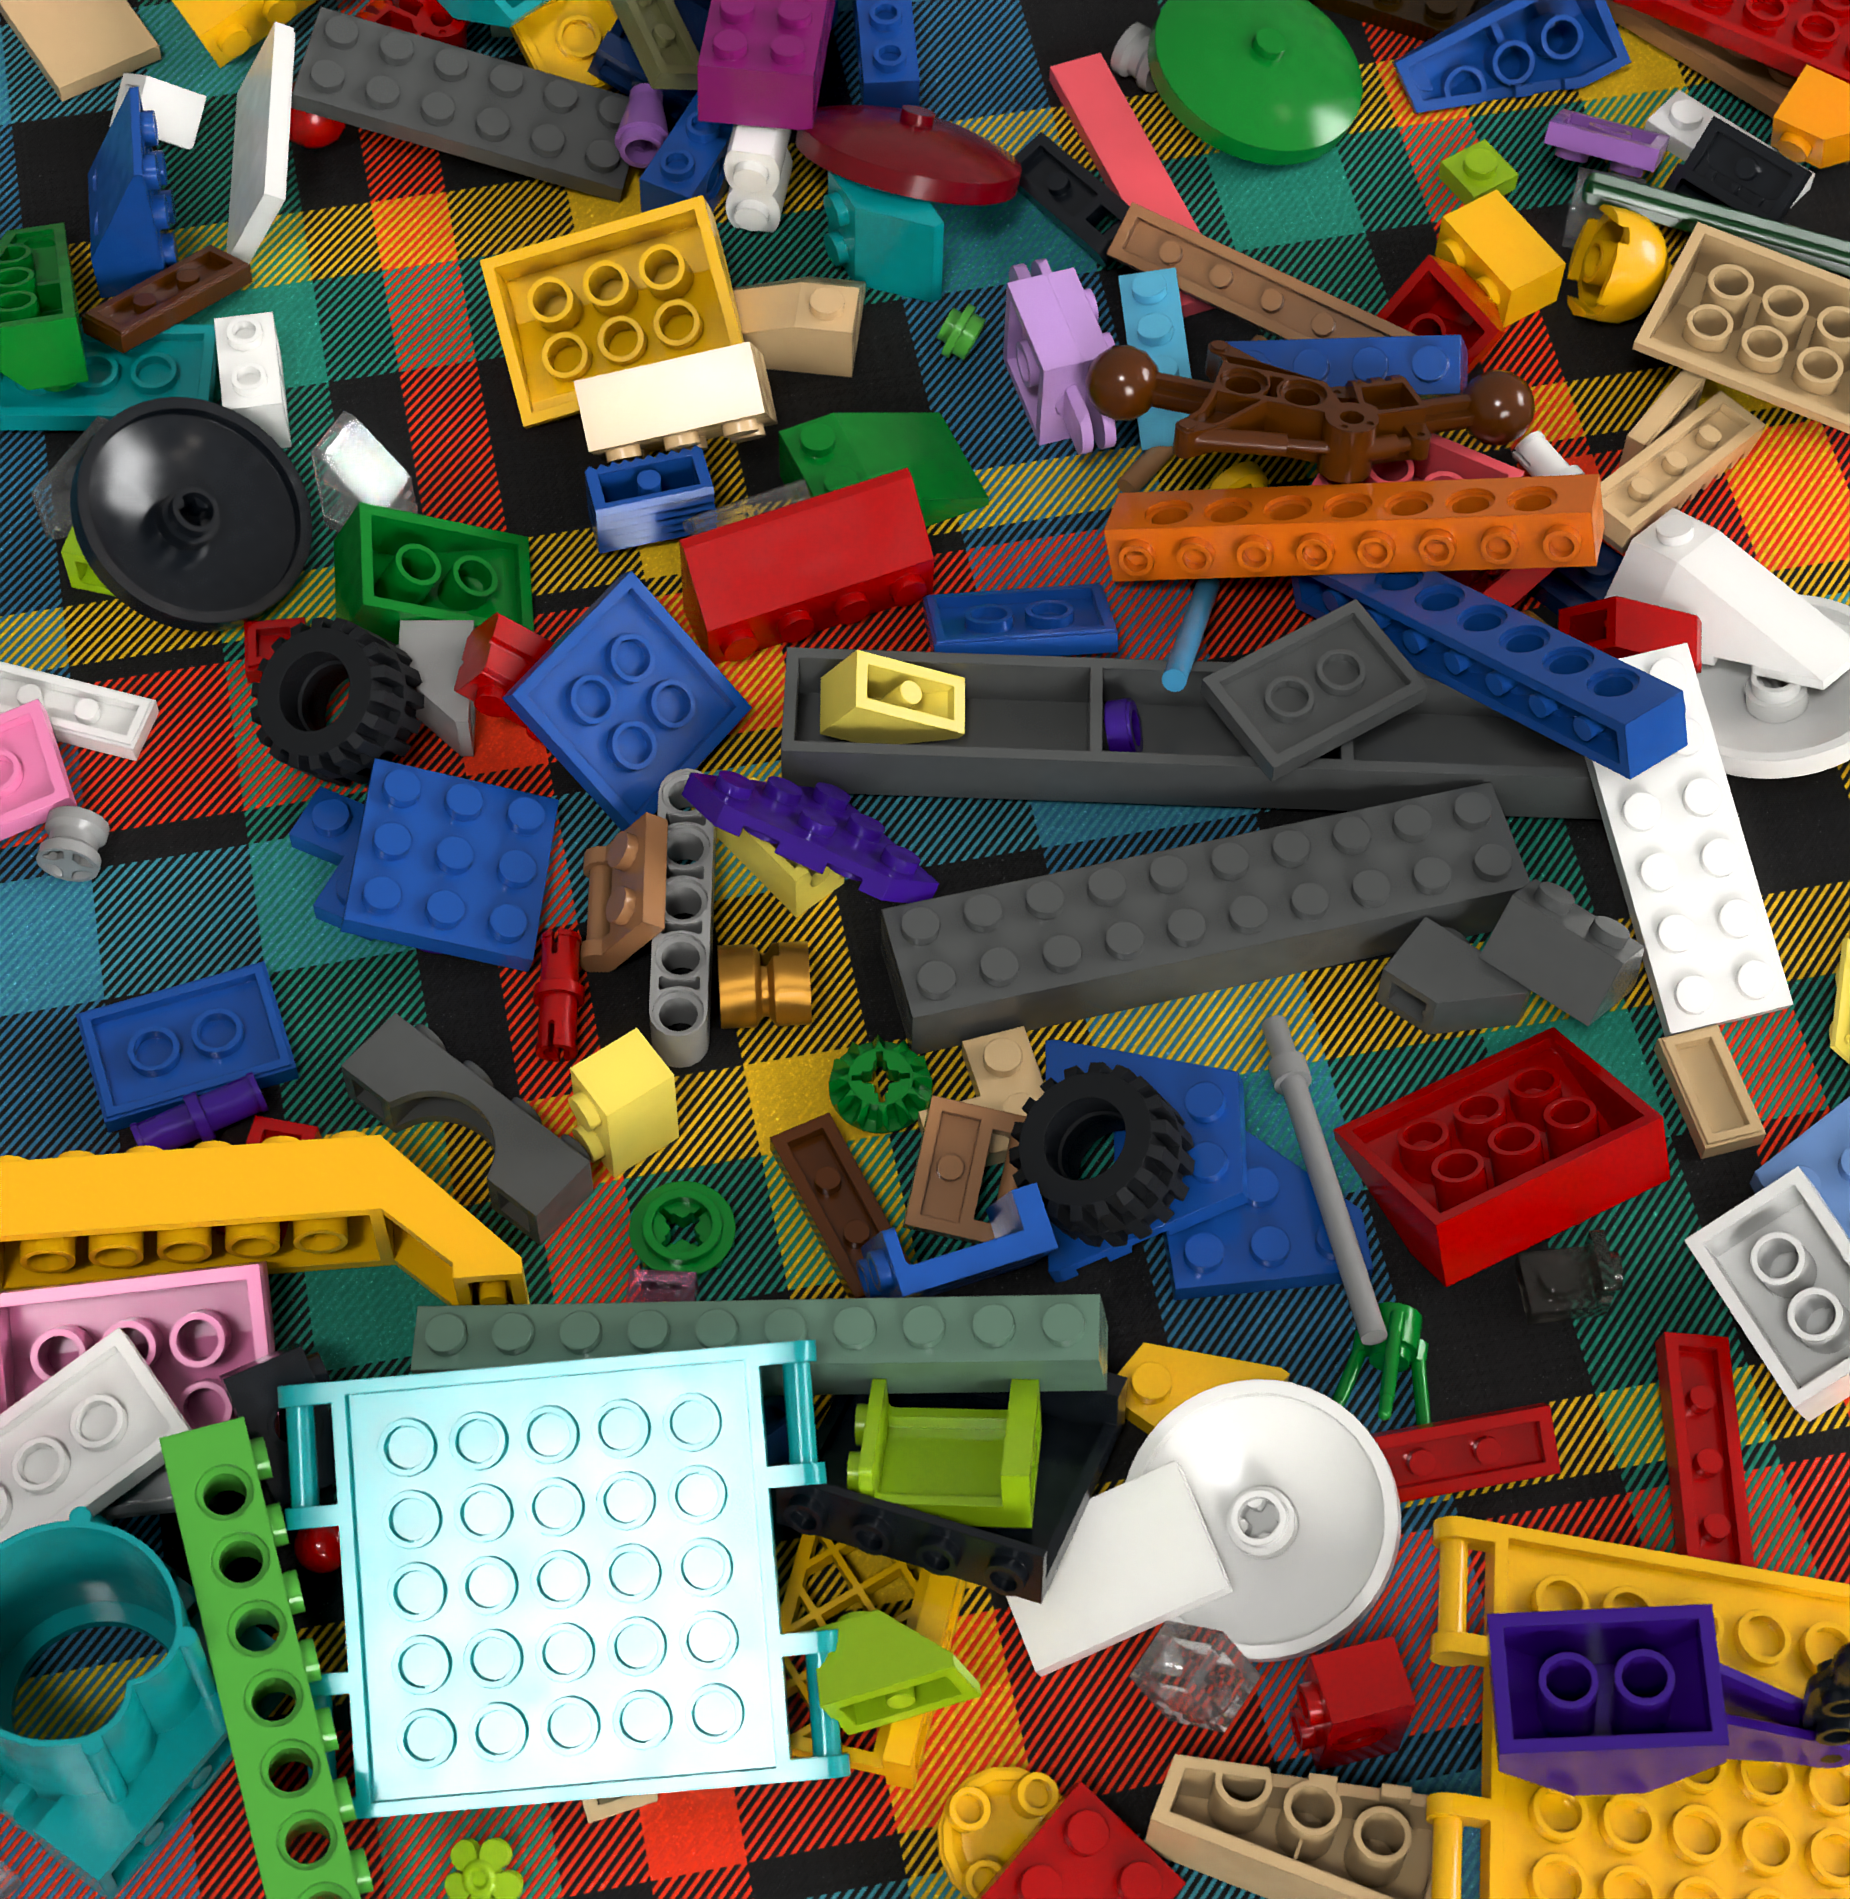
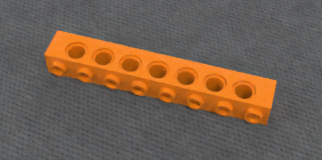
(1357, 528)

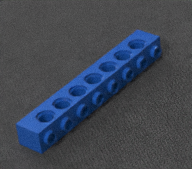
(1515, 665)

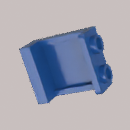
(1021, 1239)

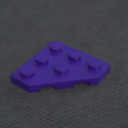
(814, 830)

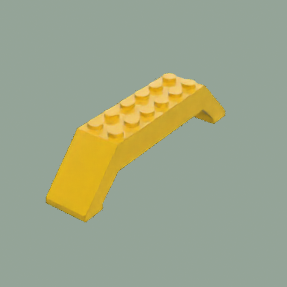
(159, 1210)

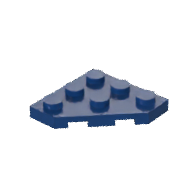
(1265, 1243)

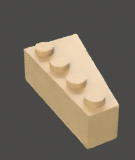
(1293, 1832)

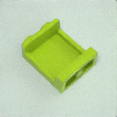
(950, 1461)

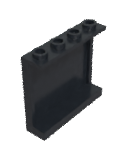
(1017, 1562)

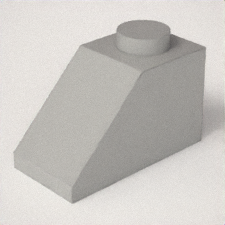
(437, 655)

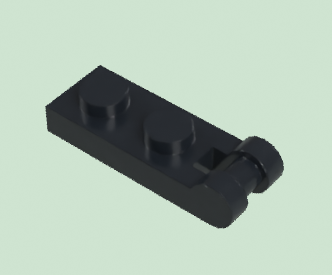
(1070, 196)

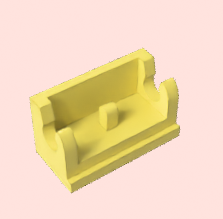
(788, 881)

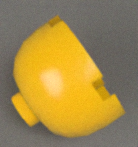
(1617, 266)

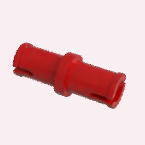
(558, 995)

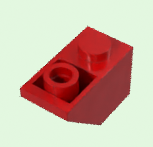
(1631, 627)

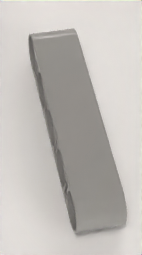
(684, 941)

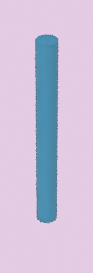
(1190, 634)

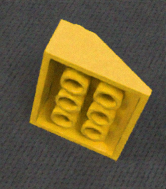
(610, 302)

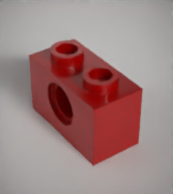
(1353, 1704)

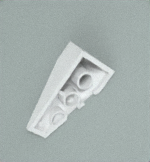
(1741, 604)

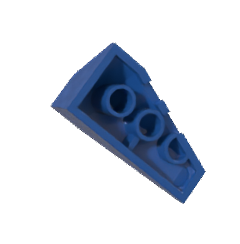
(1514, 53)

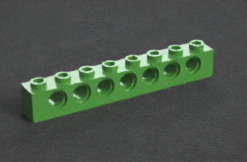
(198, 1468)

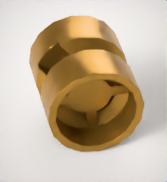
(764, 984)

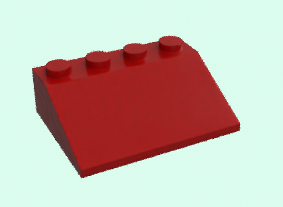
(1506, 1154)

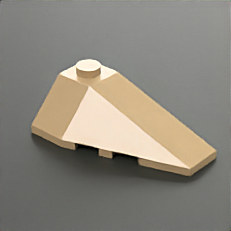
(803, 323)

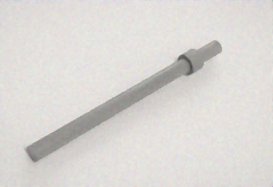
(1291, 1079)

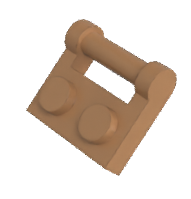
(625, 893)
(953, 1166)

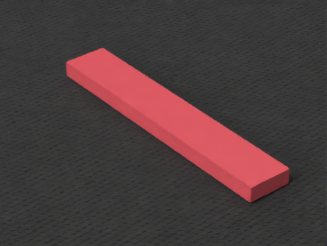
(1119, 144)

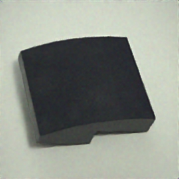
(1738, 173)

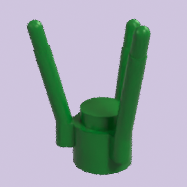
(1392, 1356)

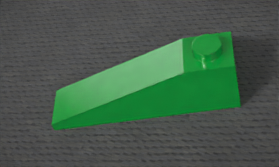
(39, 310)

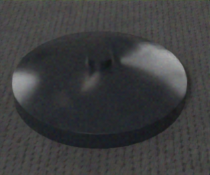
(190, 514)

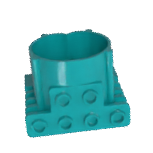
(120, 1791)

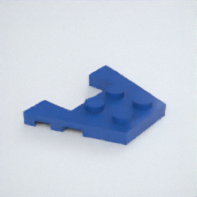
(1213, 1114)

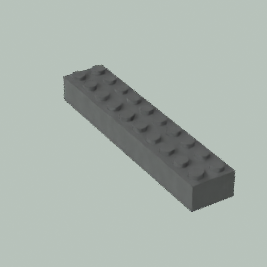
(1198, 917)

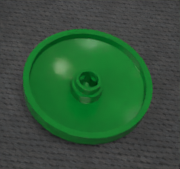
(1256, 76)

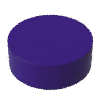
(1123, 726)

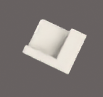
(175, 108)

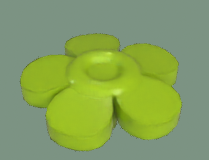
(481, 1871)

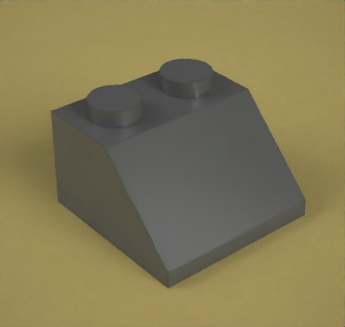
(1564, 951)

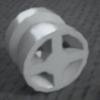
(1131, 56)
(73, 843)

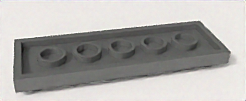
(463, 103)

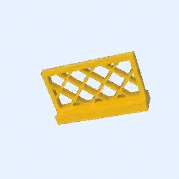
(932, 1614)

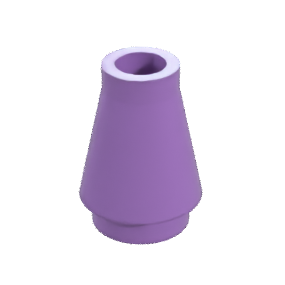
(642, 126)

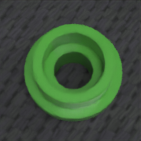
(960, 331)

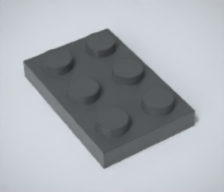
(1314, 690)

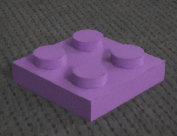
(1626, 146)

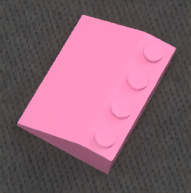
(181, 1322)

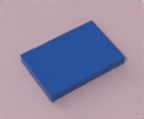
(1022, 621)
(185, 1041)

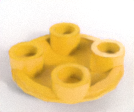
(989, 1822)

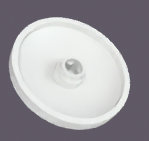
(1775, 725)
(1292, 1508)

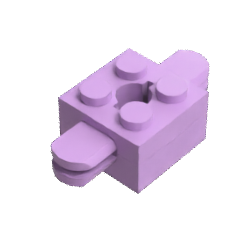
(1048, 350)

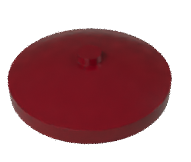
(910, 154)

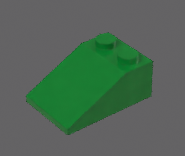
(866, 445)
(427, 568)

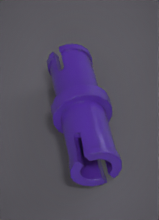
(201, 1115)

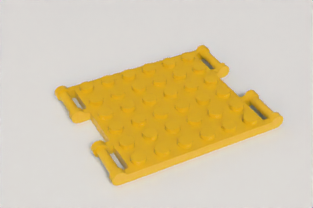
(1710, 1836)

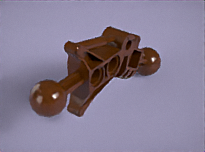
(1291, 415)

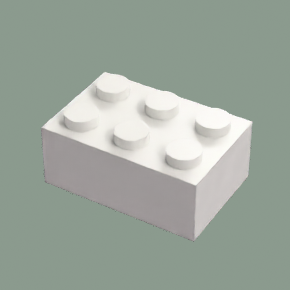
(1787, 1283)

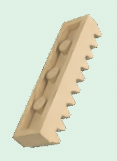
(1676, 467)

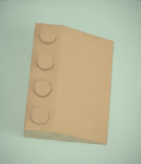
(1756, 325)

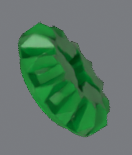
(857, 1100)
(682, 1204)

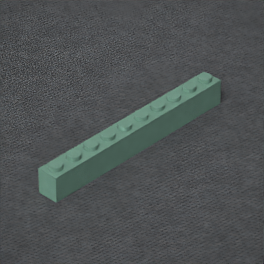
(909, 1341)

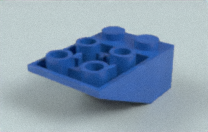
(127, 202)

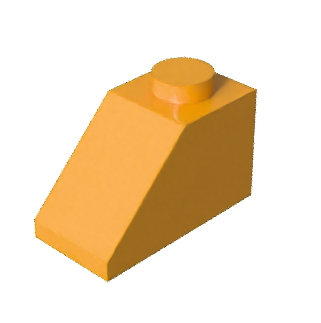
(1814, 120)

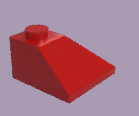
(1446, 301)

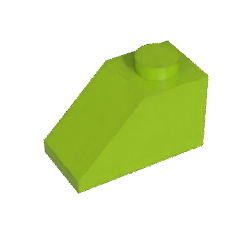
(887, 1673)

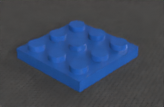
(626, 700)
(450, 865)

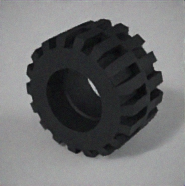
(299, 686)
(1139, 1182)

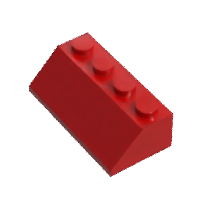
(806, 567)

